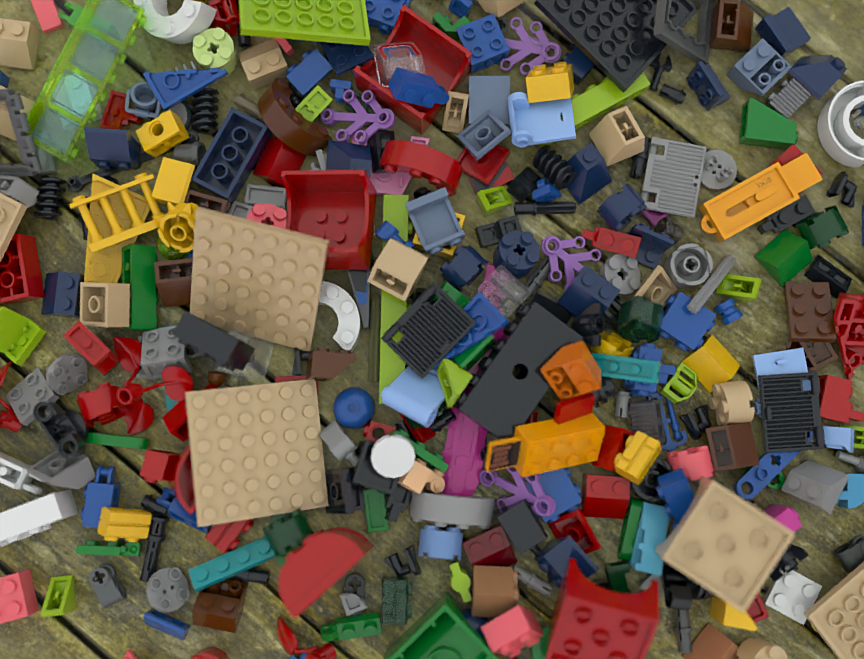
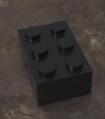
(212, 342)

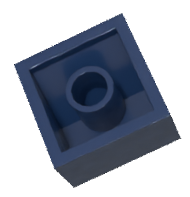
(112, 148)
(585, 290)
(62, 294)
(555, 557)

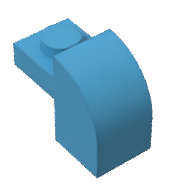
(853, 491)

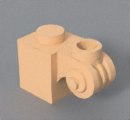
(420, 476)

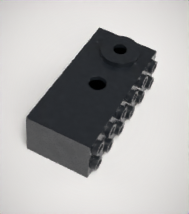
(493, 394)

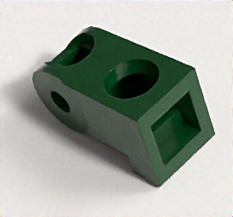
(616, 576)

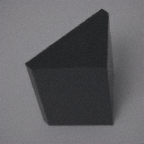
(521, 525)

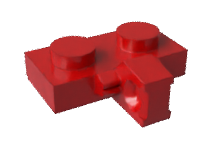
(115, 114)

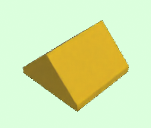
(172, 182)
(711, 363)
(729, 615)

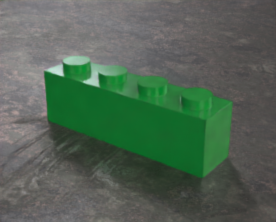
(140, 274)

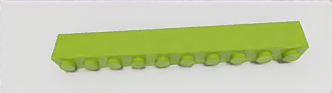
(392, 307)

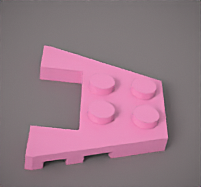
(392, 183)

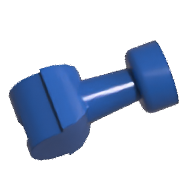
(388, 231)

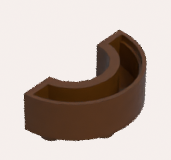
(288, 123)

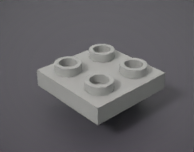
(29, 393)

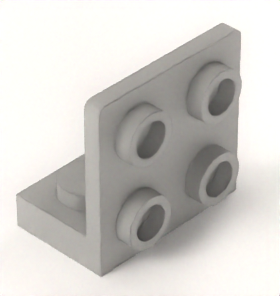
(161, 351)

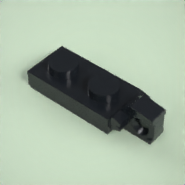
(787, 216)
(397, 502)

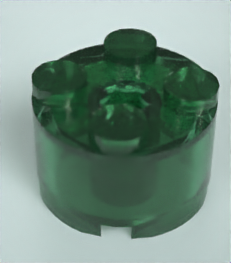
(640, 320)

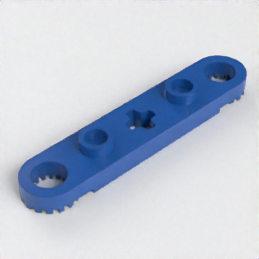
(760, 475)

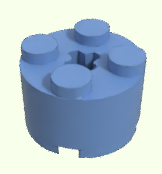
(440, 543)

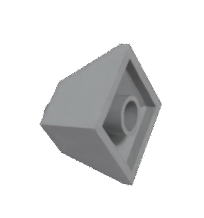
(64, 471)

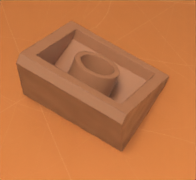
(711, 645)

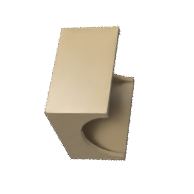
(725, 544)

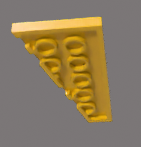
(106, 264)

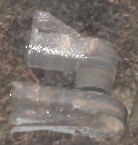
(859, 123)

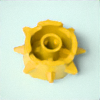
(178, 226)

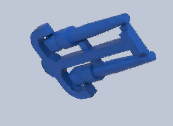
(670, 445)

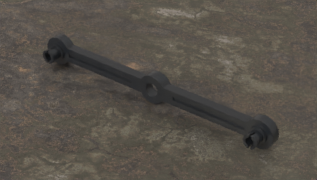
(77, 183)

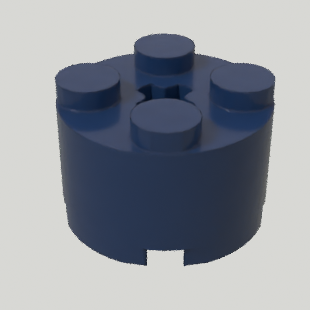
(620, 207)
(517, 253)
(463, 268)

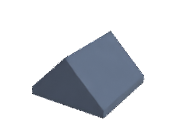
(483, 135)

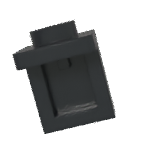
(523, 184)

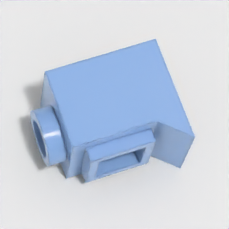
(839, 438)

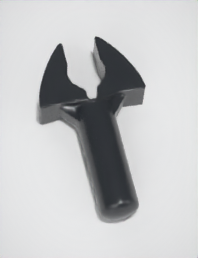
(667, 66)

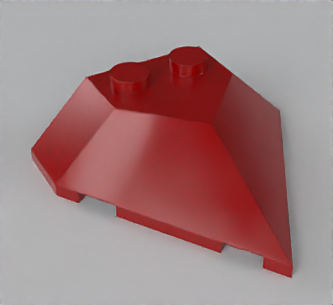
(849, 327)

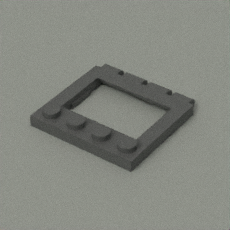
(675, 35)
(25, 141)

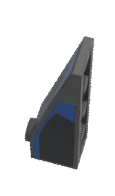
(362, 292)

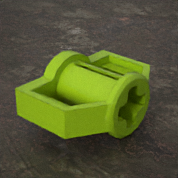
(680, 384)
(460, 580)

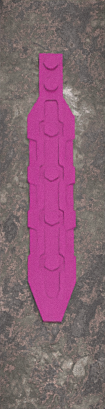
(465, 443)

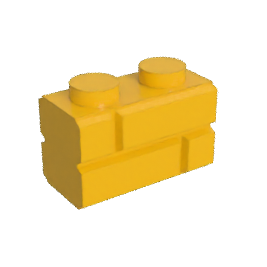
(637, 457)
(124, 524)

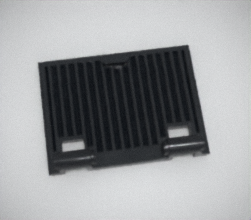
(428, 330)
(790, 412)

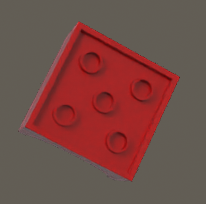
(442, 58)
(334, 208)
(600, 622)

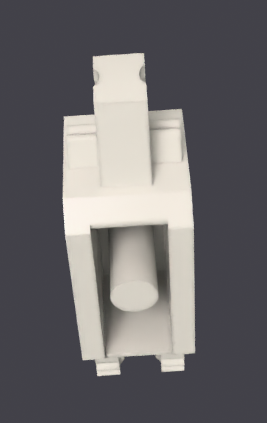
(14, 474)

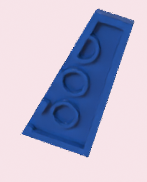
(488, 321)

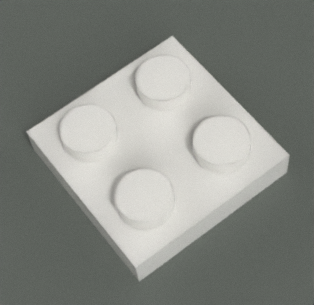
(792, 595)

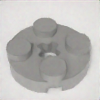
(630, 271)

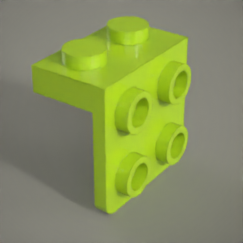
(18, 335)

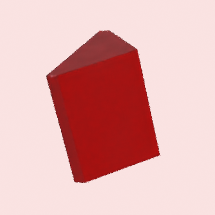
(278, 158)
(577, 528)

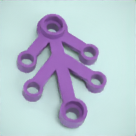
(527, 47)
(359, 118)
(570, 261)
(520, 490)

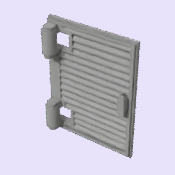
(673, 177)

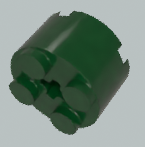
(822, 227)
(288, 532)

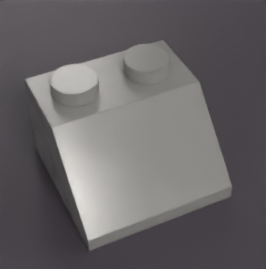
(815, 485)

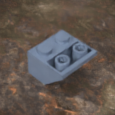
(759, 69)

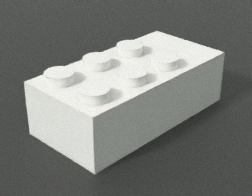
(35, 516)

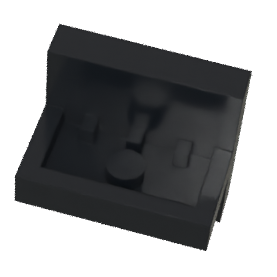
(342, 495)

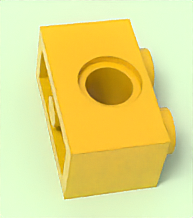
(173, 133)

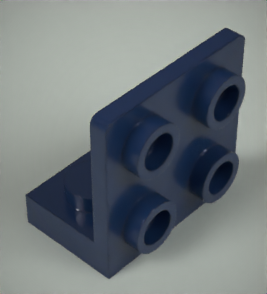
(783, 31)
(346, 56)
(707, 86)
(652, 245)

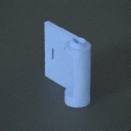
(539, 121)
(787, 362)
(415, 396)

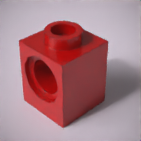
(369, 428)

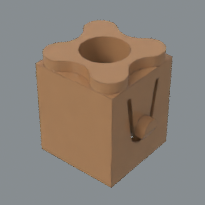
(493, 591)

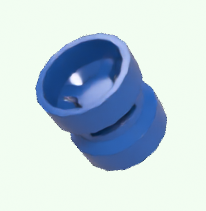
(728, 312)

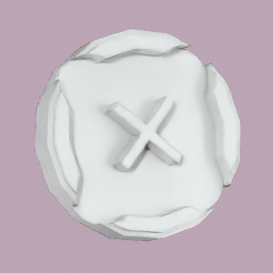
(393, 456)

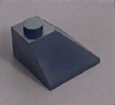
(818, 72)
(348, 157)
(591, 173)

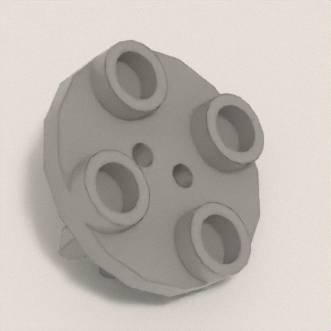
(724, 176)
(64, 366)
(163, 580)

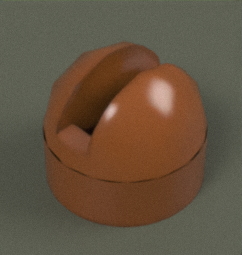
(216, 378)

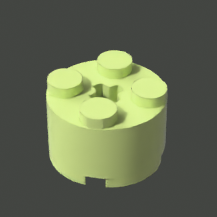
(215, 50)

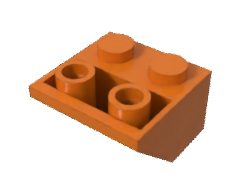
(572, 371)

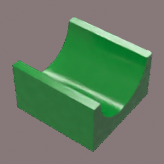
(441, 635)

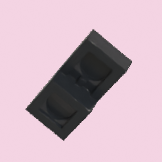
(492, 233)

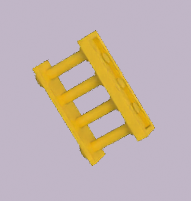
(118, 233)

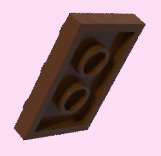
(809, 312)

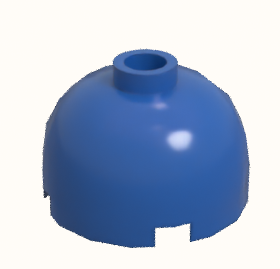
(354, 408)

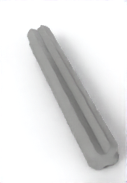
(711, 284)

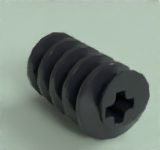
(203, 111)
(554, 167)
(49, 198)

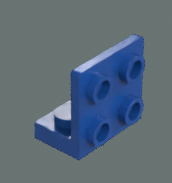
(484, 41)

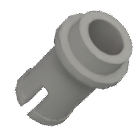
(622, 401)

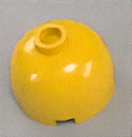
(613, 345)

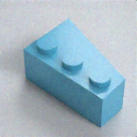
(650, 533)

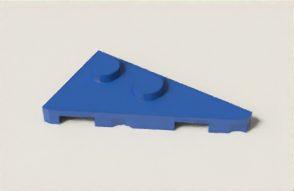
(177, 86)

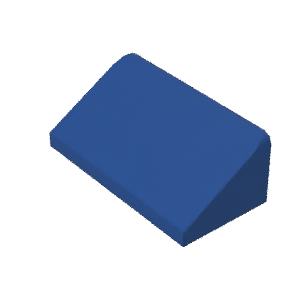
(166, 624)

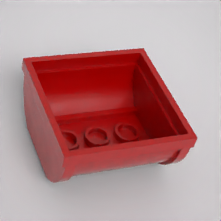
(319, 565)

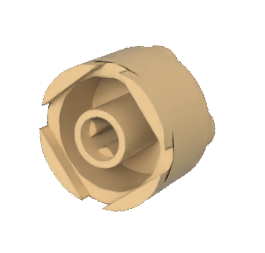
(732, 402)
(760, 649)

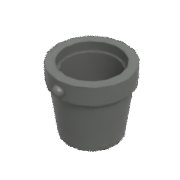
(190, 153)

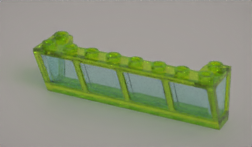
(82, 74)

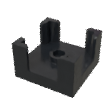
(367, 475)

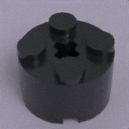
(646, 489)

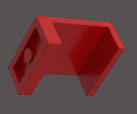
(91, 348)

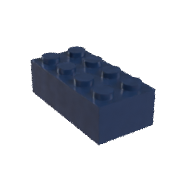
(232, 155)

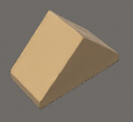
(455, 112)

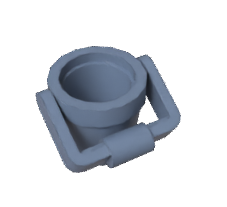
(144, 100)

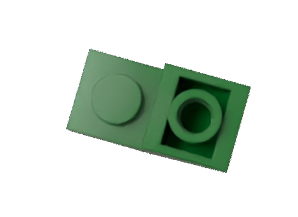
(444, 24)

